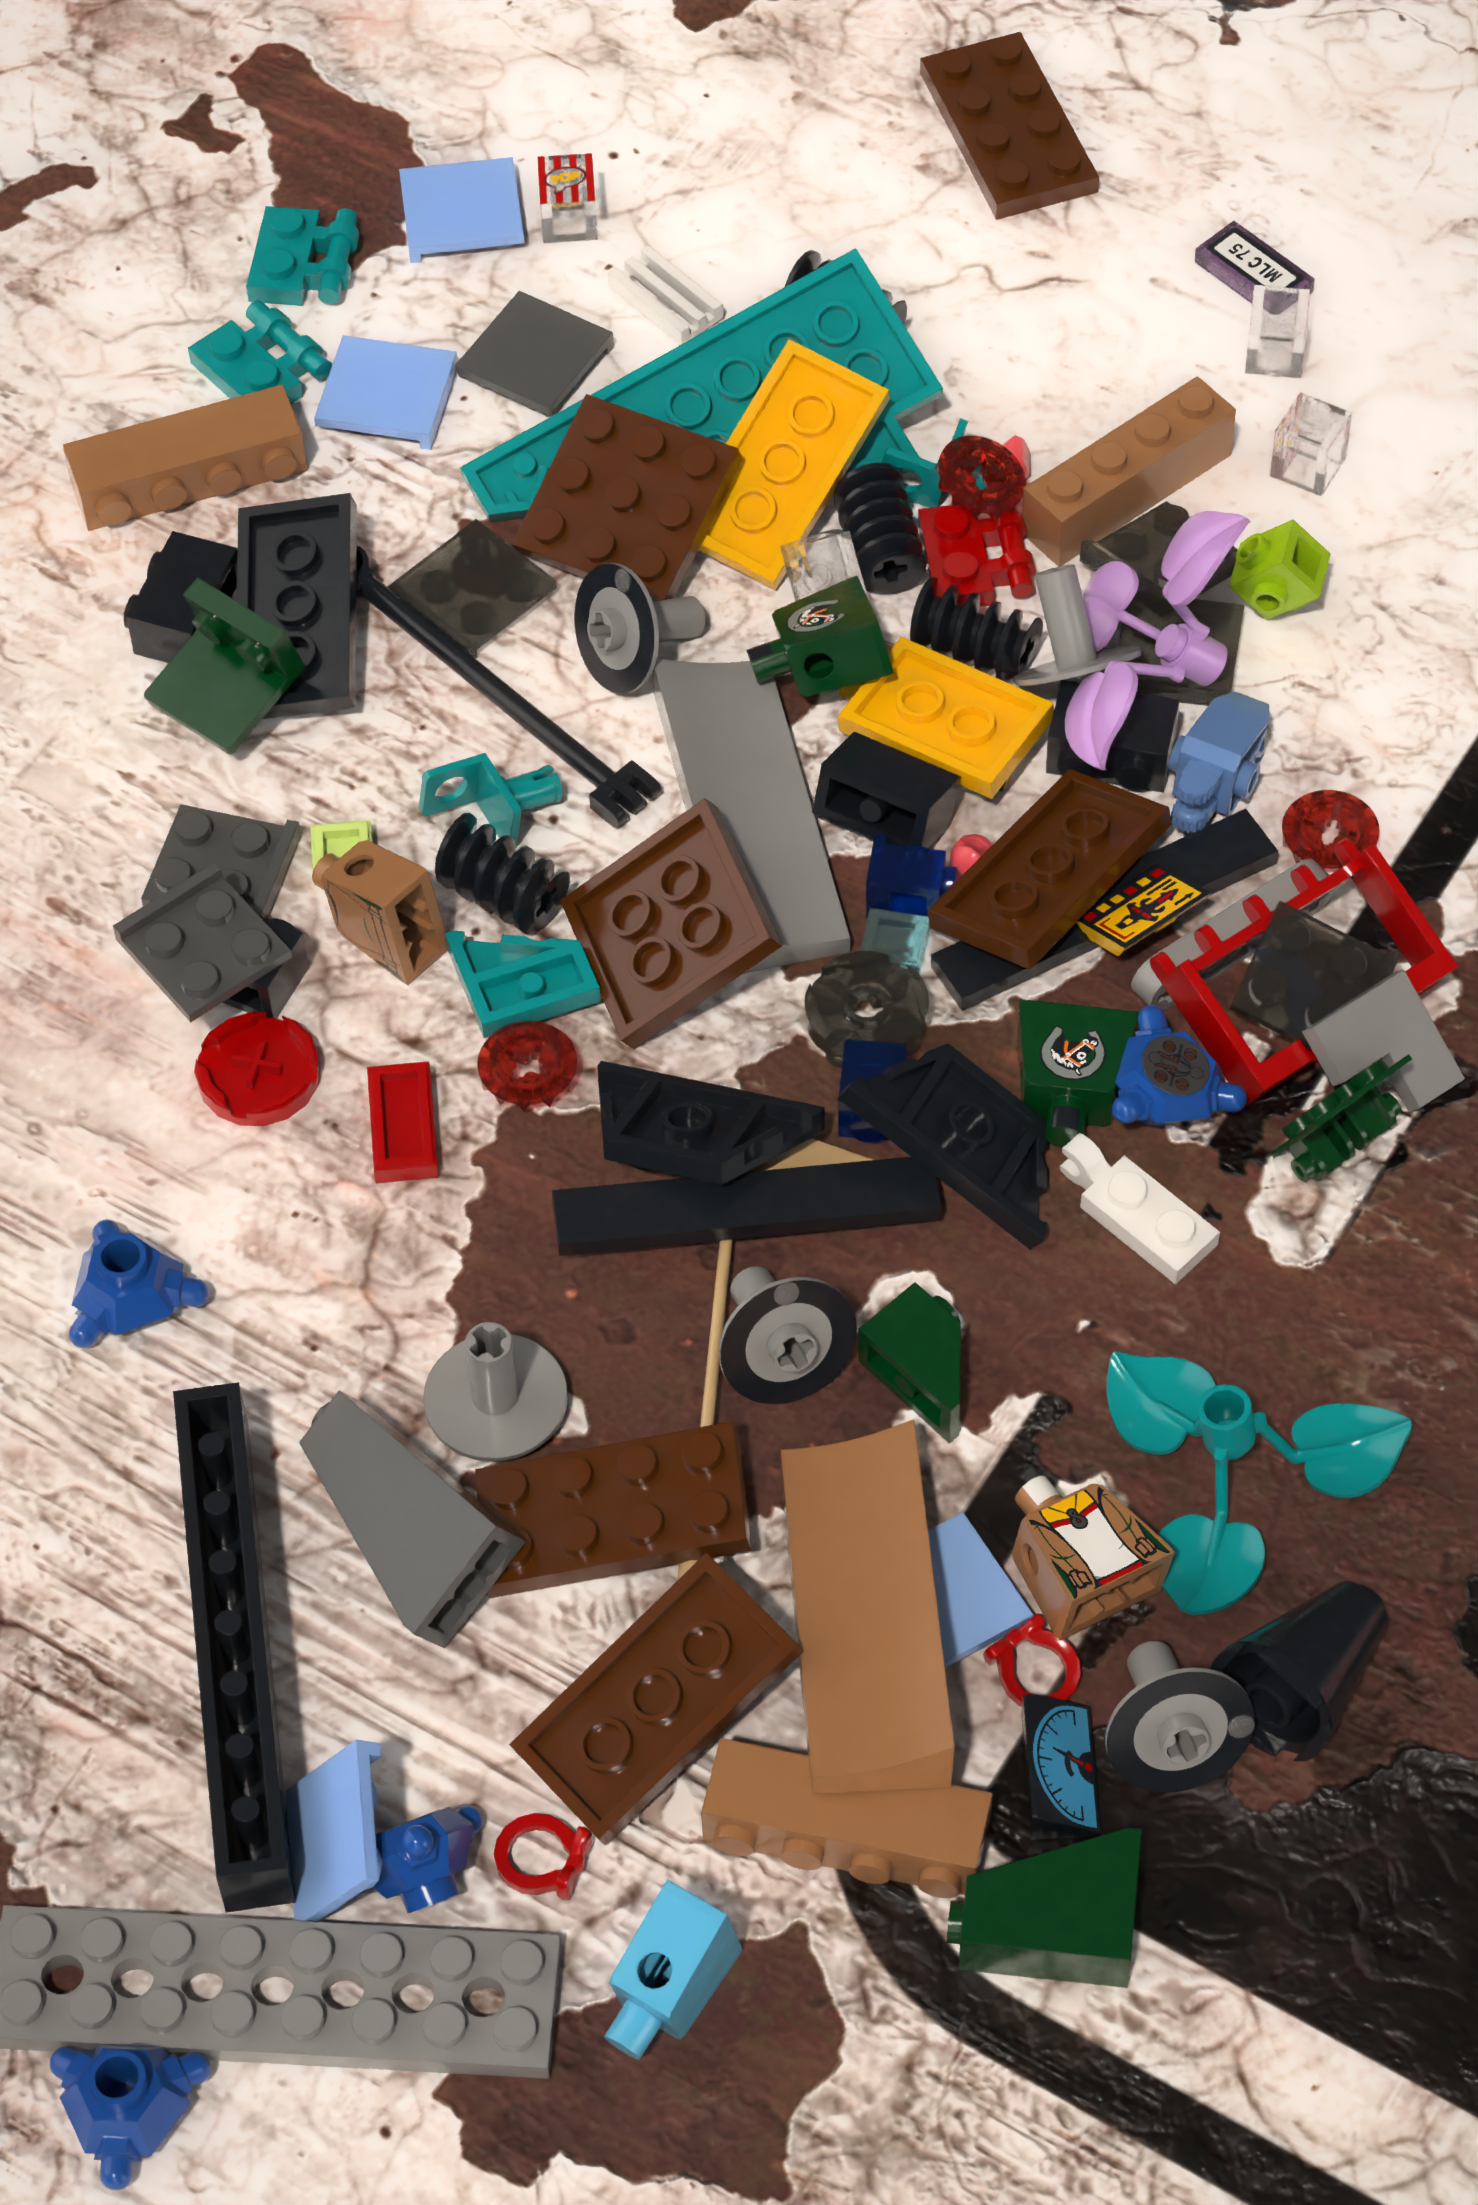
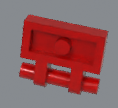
(957, 554)

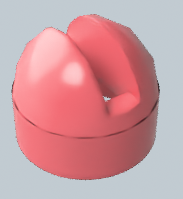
(968, 851)

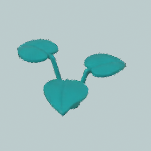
(1164, 1398)

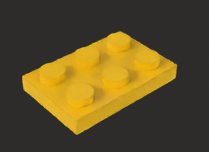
(949, 716)

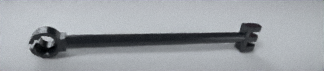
(609, 785)

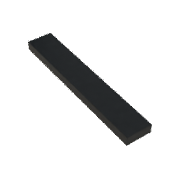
(1208, 858)
(744, 1207)

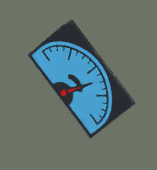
(1059, 1769)

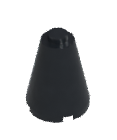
(1306, 1667)

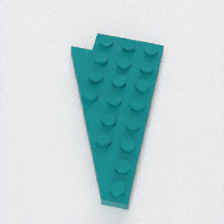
(718, 373)

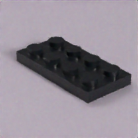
(302, 577)

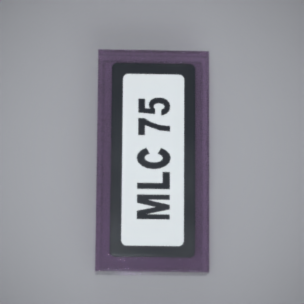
(1245, 261)

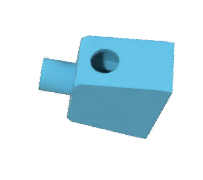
(677, 1944)

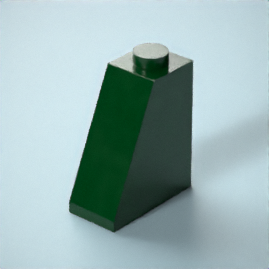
(1053, 1914)

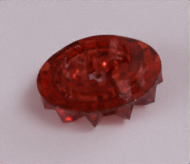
(998, 469)
(1313, 813)
(521, 1044)

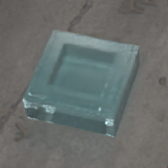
(897, 935)

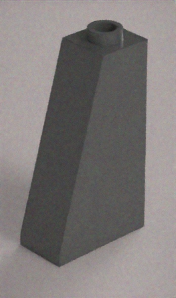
(412, 1521)

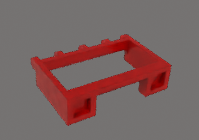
(1202, 1011)

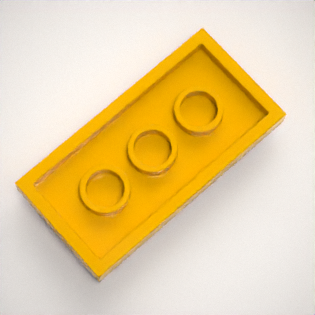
(794, 453)

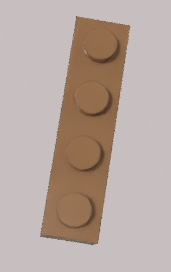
(185, 457)
(1128, 470)
(919, 1837)

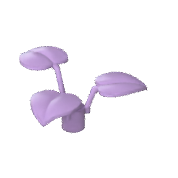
(1183, 649)

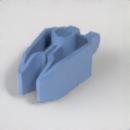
(1218, 760)

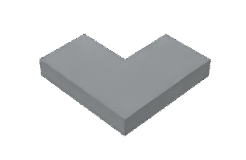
(1386, 1024)

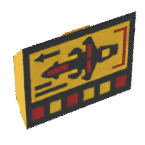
(1140, 908)

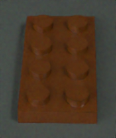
(1009, 125)
(1049, 868)
(620, 1507)
(656, 1698)

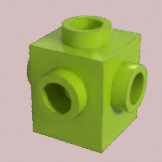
(1279, 569)

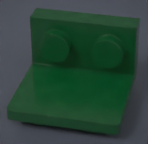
(225, 670)

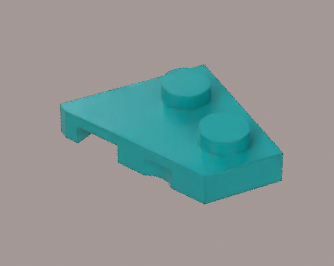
(521, 978)

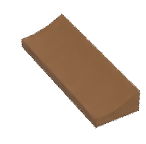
(867, 1615)

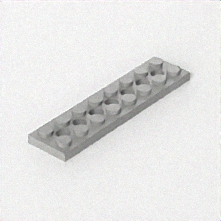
(303, 2027)

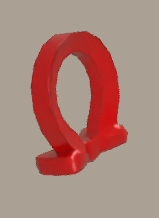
(1034, 1633)
(562, 1880)

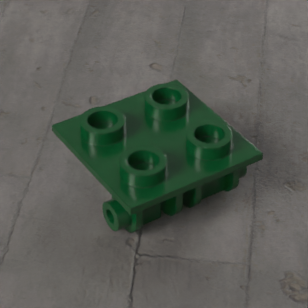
(1341, 1122)

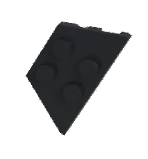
(696, 1125)
(963, 1133)

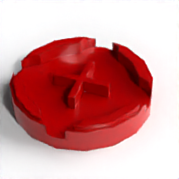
(257, 1069)

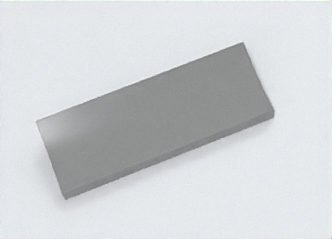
(739, 754)

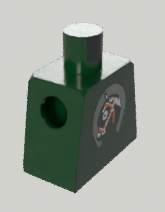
(825, 641)
(1071, 1063)

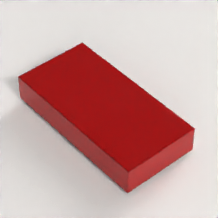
(402, 1122)

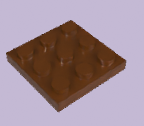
(627, 496)
(670, 923)

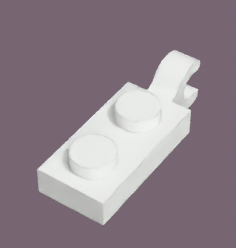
(1139, 1210)

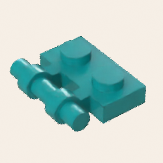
(286, 252)
(240, 360)

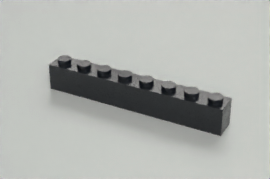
(233, 1650)

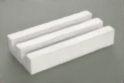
(672, 289)

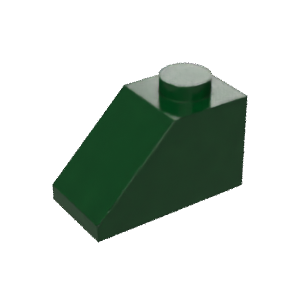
(916, 1355)

